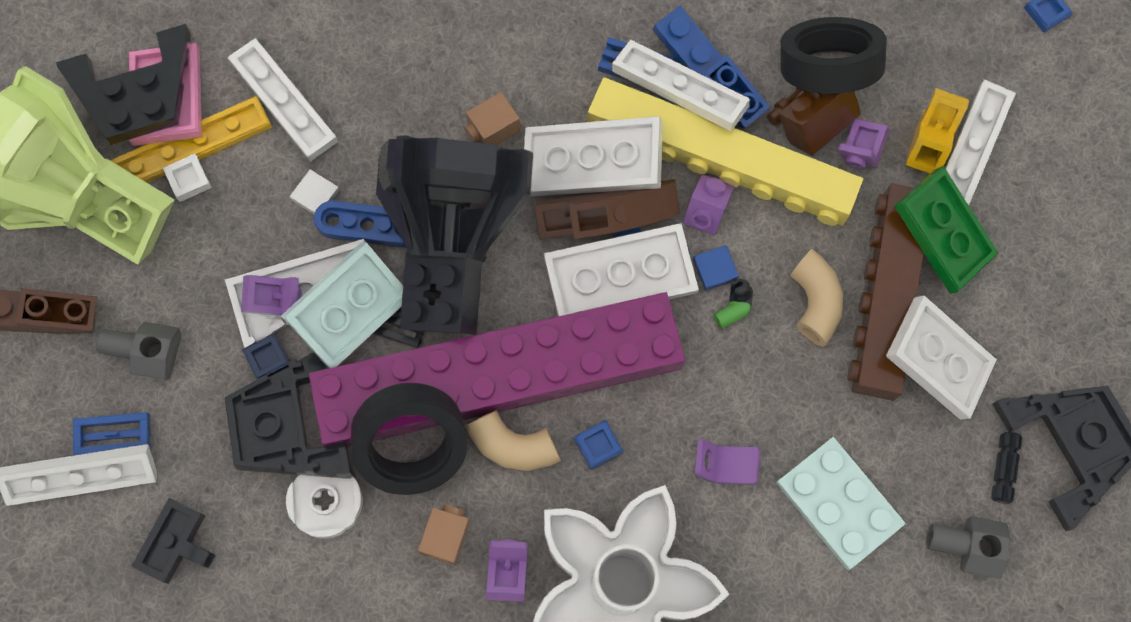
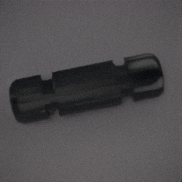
(1006, 467)

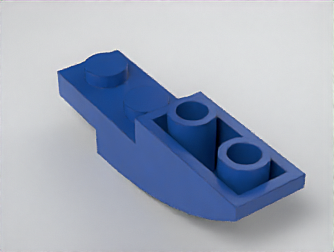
(697, 53)

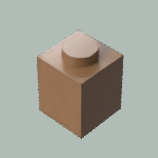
(492, 121)
(445, 534)

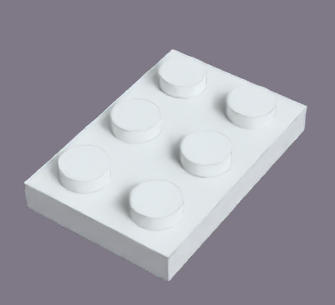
(941, 357)

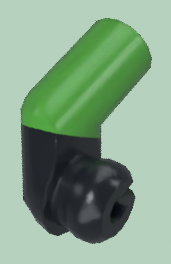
(739, 304)

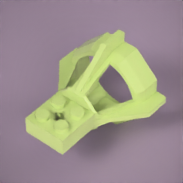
(60, 179)

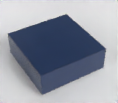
(266, 356)

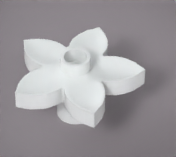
(625, 570)

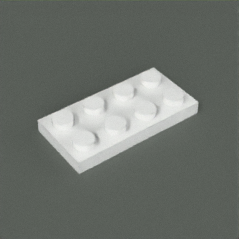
(595, 156)
(621, 270)

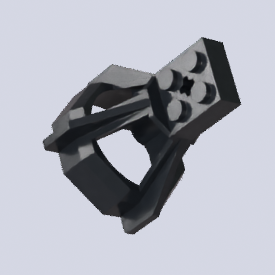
(445, 239)

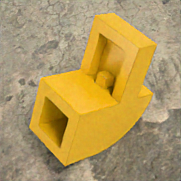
(936, 131)

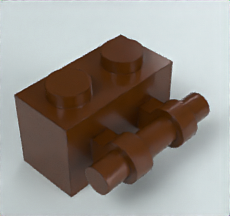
(814, 117)

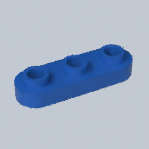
(351, 221)

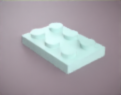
(346, 305)
(840, 503)

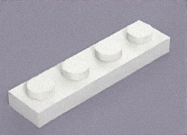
(680, 85)
(283, 99)
(978, 136)
(77, 474)

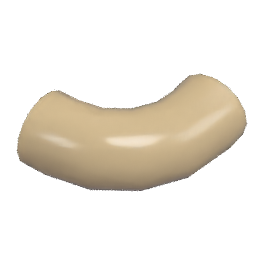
(823, 296)
(510, 448)

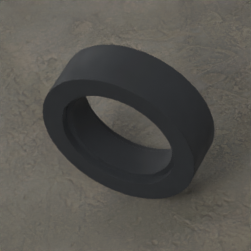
(833, 74)
(411, 476)

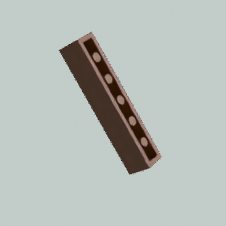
(891, 289)

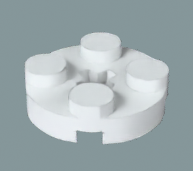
(311, 517)

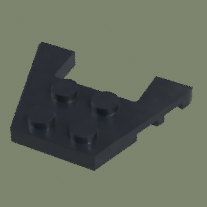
(138, 99)
(270, 428)
(1090, 435)

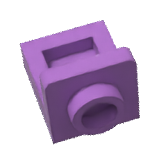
(864, 144)
(708, 204)
(269, 294)
(507, 570)

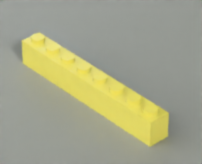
(735, 155)

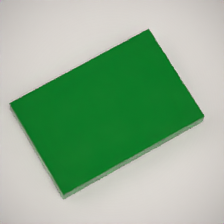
(946, 229)

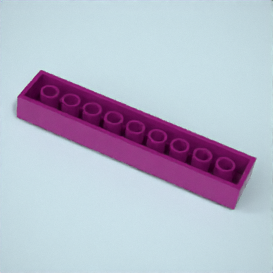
(510, 365)

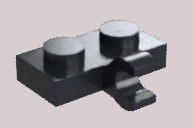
(171, 541)

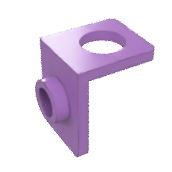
(727, 463)

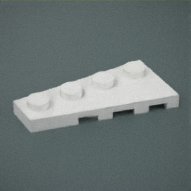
(308, 269)

